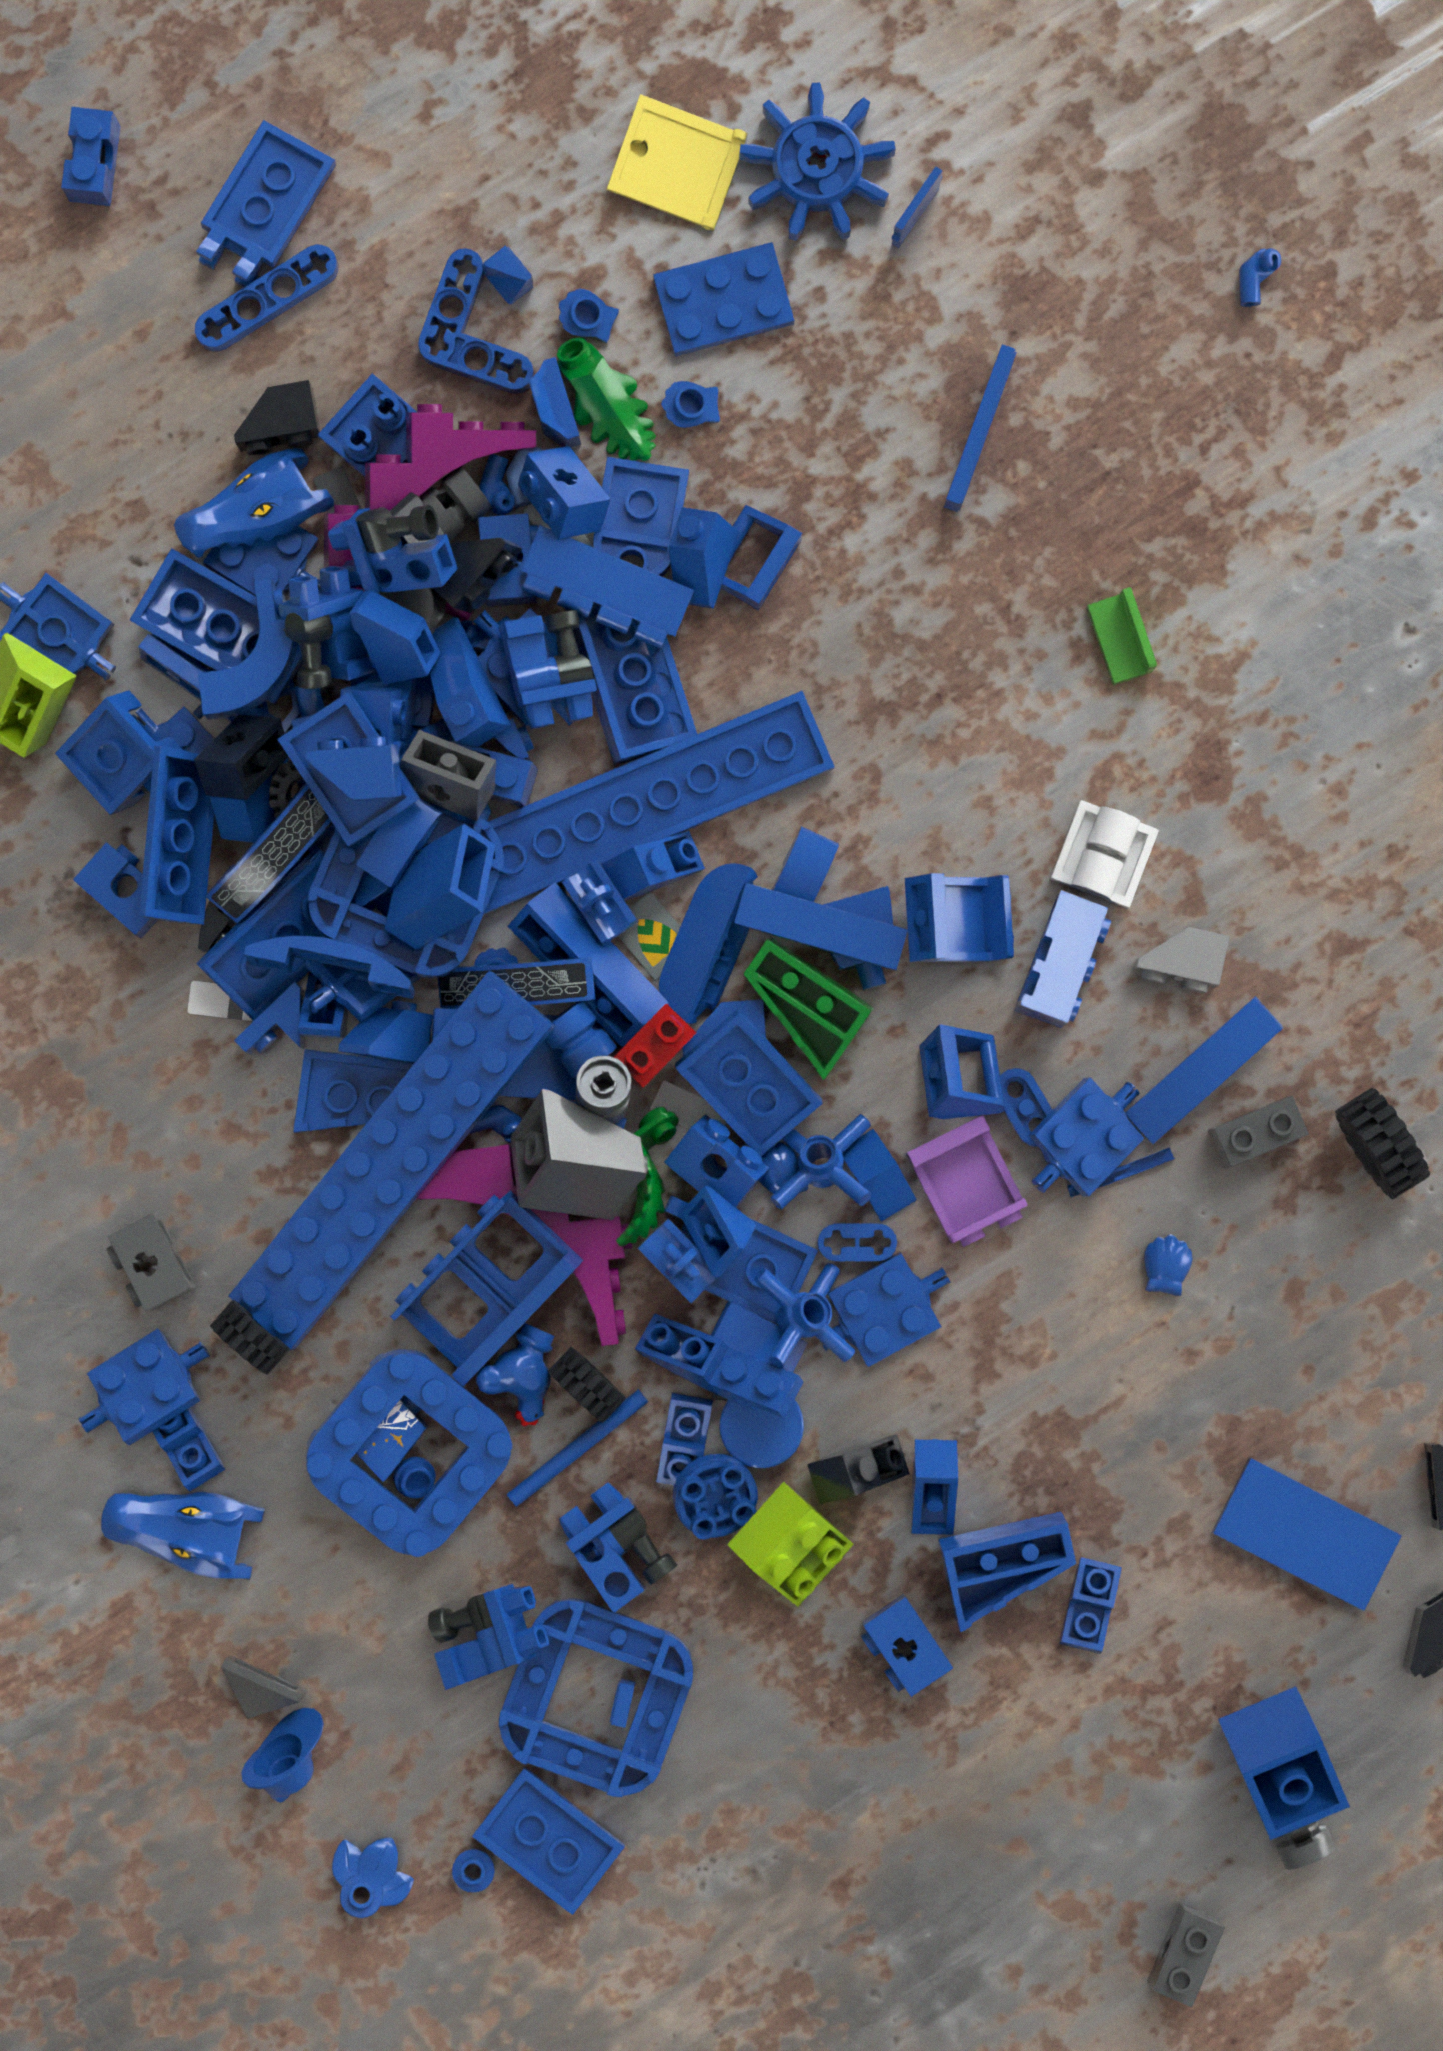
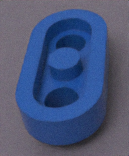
(1027, 1106)

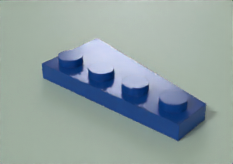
(343, 1089)

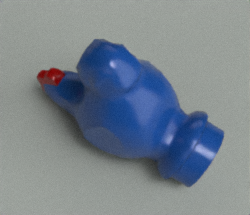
(521, 1373)

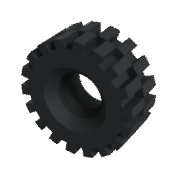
(1382, 1143)

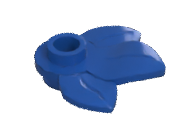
(373, 1871)

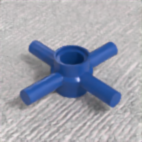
(827, 1173)
(804, 1315)

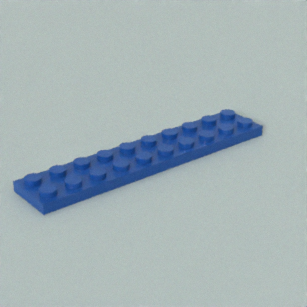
(658, 796)
(392, 1160)

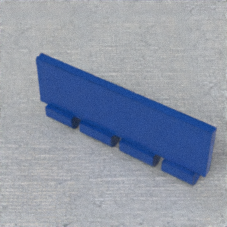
(608, 581)

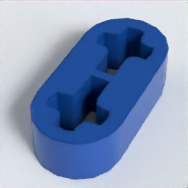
(857, 1231)

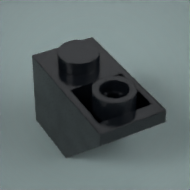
(280, 417)
(479, 567)
(858, 1469)
(1425, 1641)

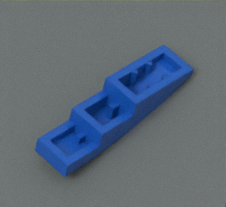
(1204, 1070)

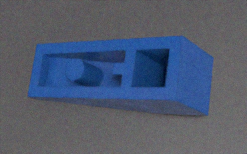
(464, 689)

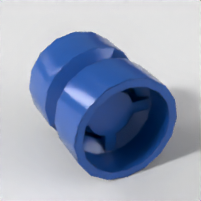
(578, 1038)

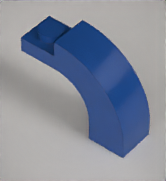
(261, 673)

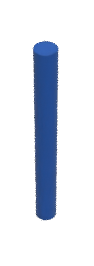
(576, 1449)

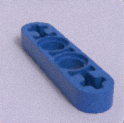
(263, 292)

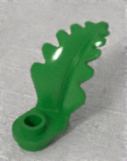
(605, 400)
(654, 1128)

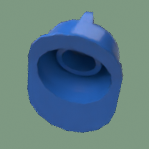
(285, 1757)

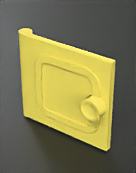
(684, 166)

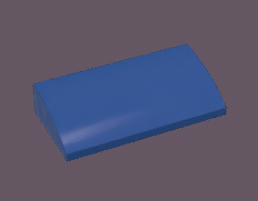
(203, 616)
(636, 691)
(176, 841)

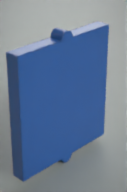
(917, 207)

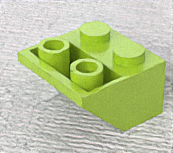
(30, 695)
(790, 1544)

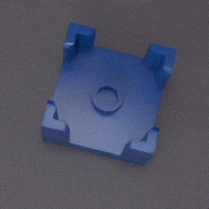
(112, 753)

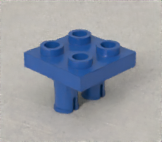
(368, 425)

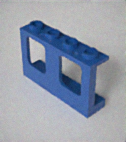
(507, 1300)

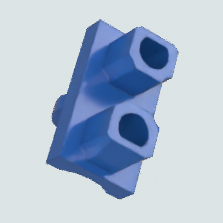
(600, 902)
(677, 1260)

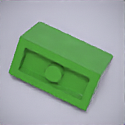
(1122, 637)

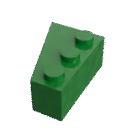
(808, 1003)

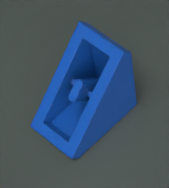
(328, 1022)
(879, 1174)
(717, 1229)

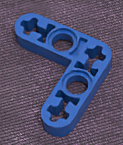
(459, 343)

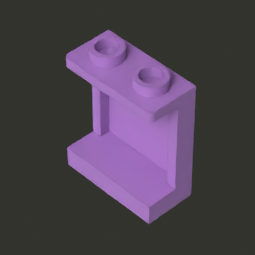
(967, 1181)

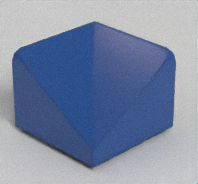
(508, 275)

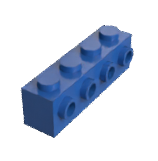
(557, 930)

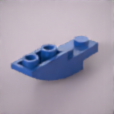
(719, 1368)

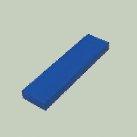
(980, 428)
(820, 926)

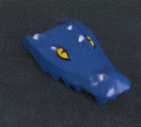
(259, 503)
(189, 1530)

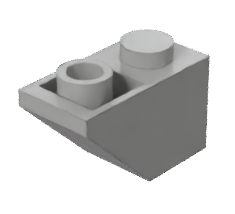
(1190, 957)

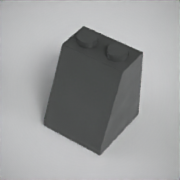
(574, 1160)

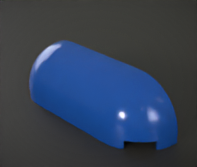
(706, 943)

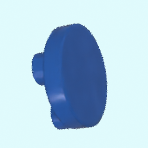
(759, 1436)
(715, 1496)

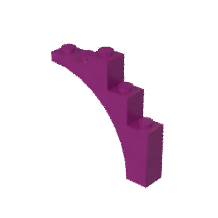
(430, 454)
(487, 1171)

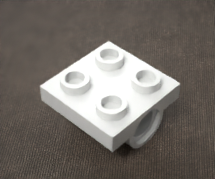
(1104, 853)

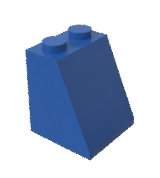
(1284, 1763)

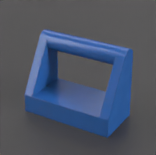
(775, 563)
(943, 1074)

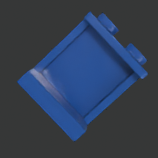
(959, 918)

